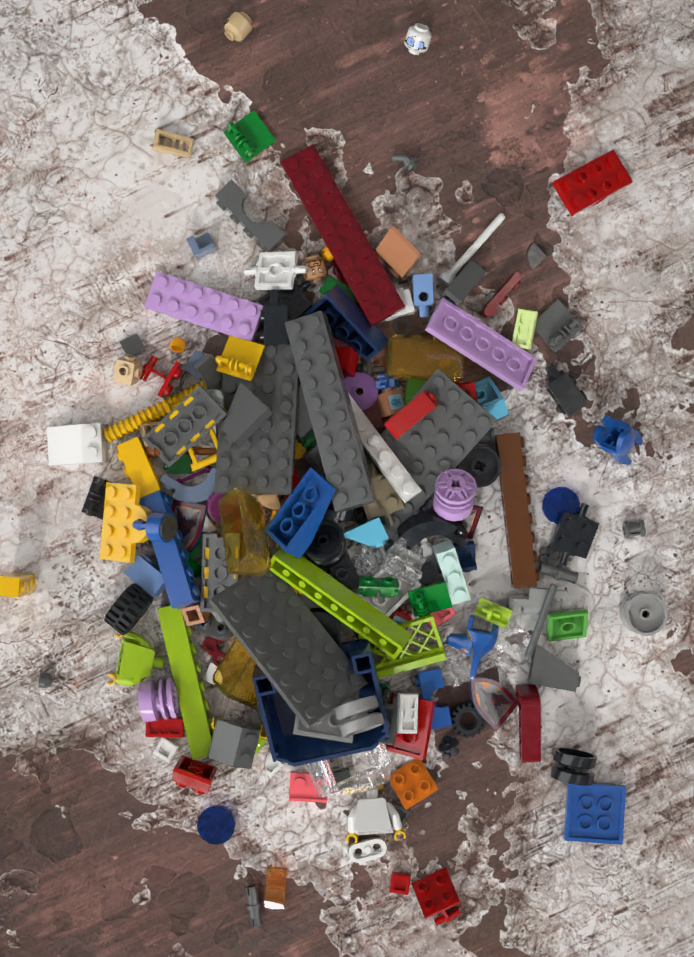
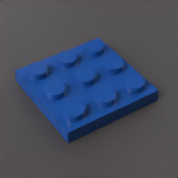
(595, 813)

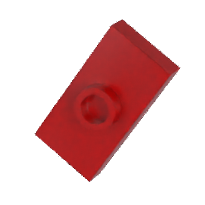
(166, 728)

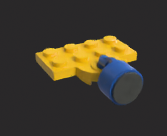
(131, 523)

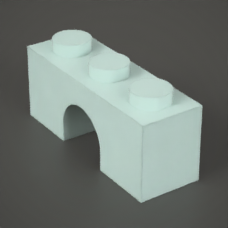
(451, 571)

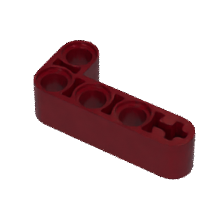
(529, 723)

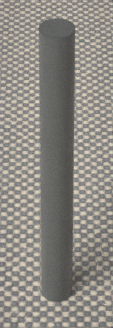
(541, 620)

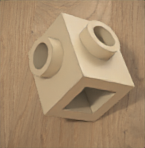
(127, 370)

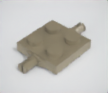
(387, 498)

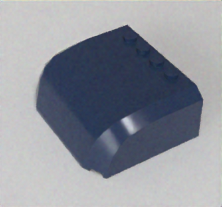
(280, 718)

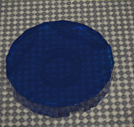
(557, 500)
(216, 824)

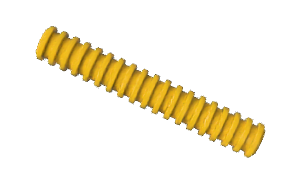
(145, 416)

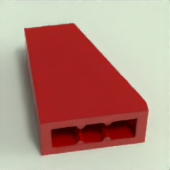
(411, 413)

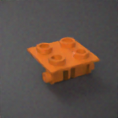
(412, 783)

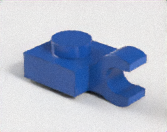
(386, 382)

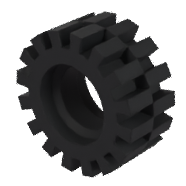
(463, 730)

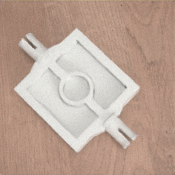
(276, 270)

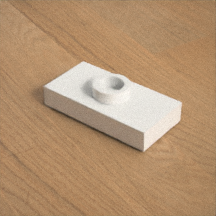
(407, 713)

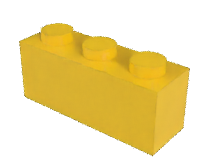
(138, 466)
(17, 584)

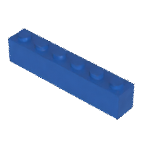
(173, 558)

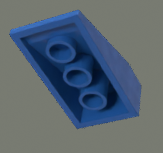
(301, 514)

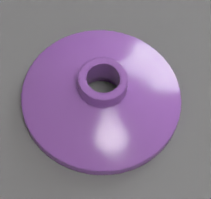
(368, 386)

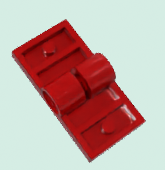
(592, 182)

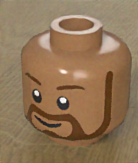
(316, 269)

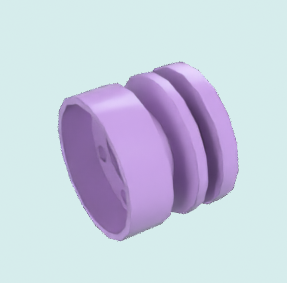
(454, 494)
(158, 699)

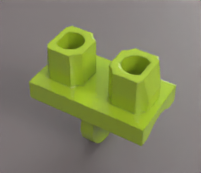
(493, 612)

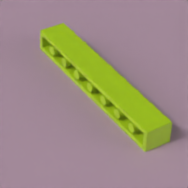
(341, 602)
(187, 680)

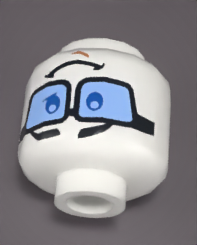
(418, 39)

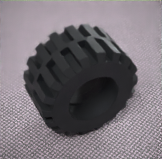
(128, 609)

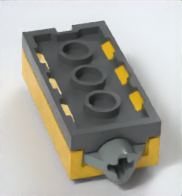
(187, 423)
(214, 572)

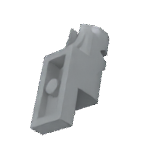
(533, 600)

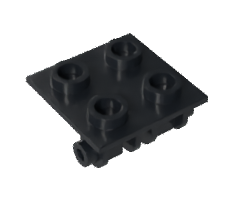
(95, 499)

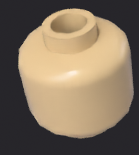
(237, 26)

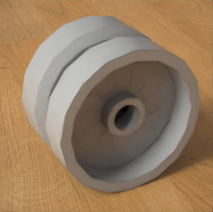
(652, 620)
(359, 716)

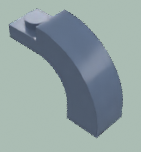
(190, 494)

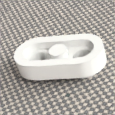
(368, 851)

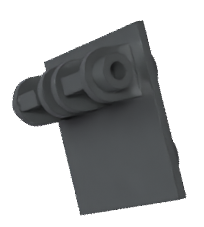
(557, 326)

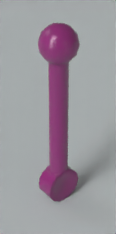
(207, 469)

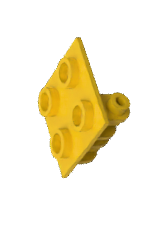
(240, 358)

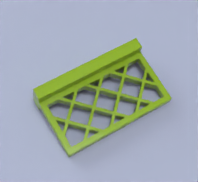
(416, 659)

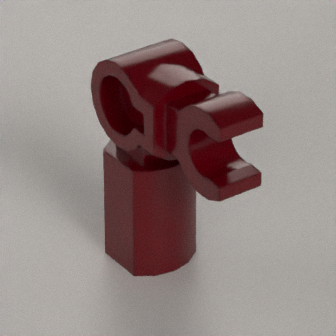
(211, 646)

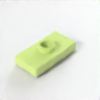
(525, 328)

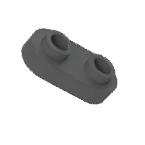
(213, 628)

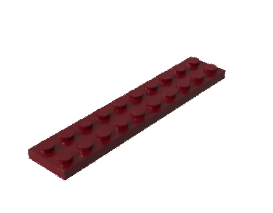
(342, 235)

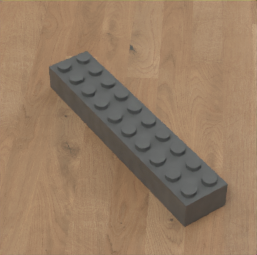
(331, 411)

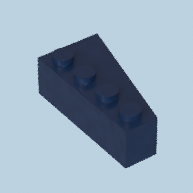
(349, 323)

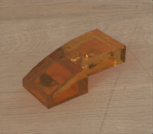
(275, 887)

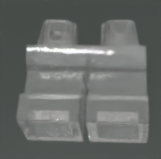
(404, 562)

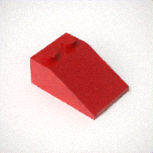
(194, 774)

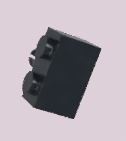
(345, 573)

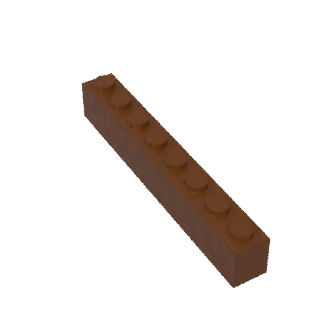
(515, 510)

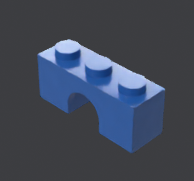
(428, 683)

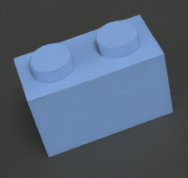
(146, 575)

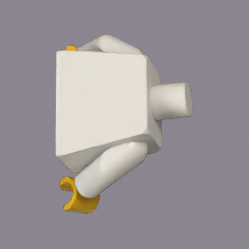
(373, 817)

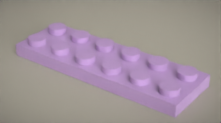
(204, 306)
(481, 344)

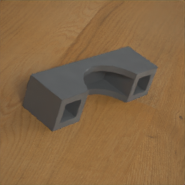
(267, 234)

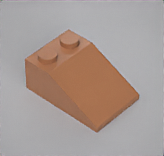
(397, 254)

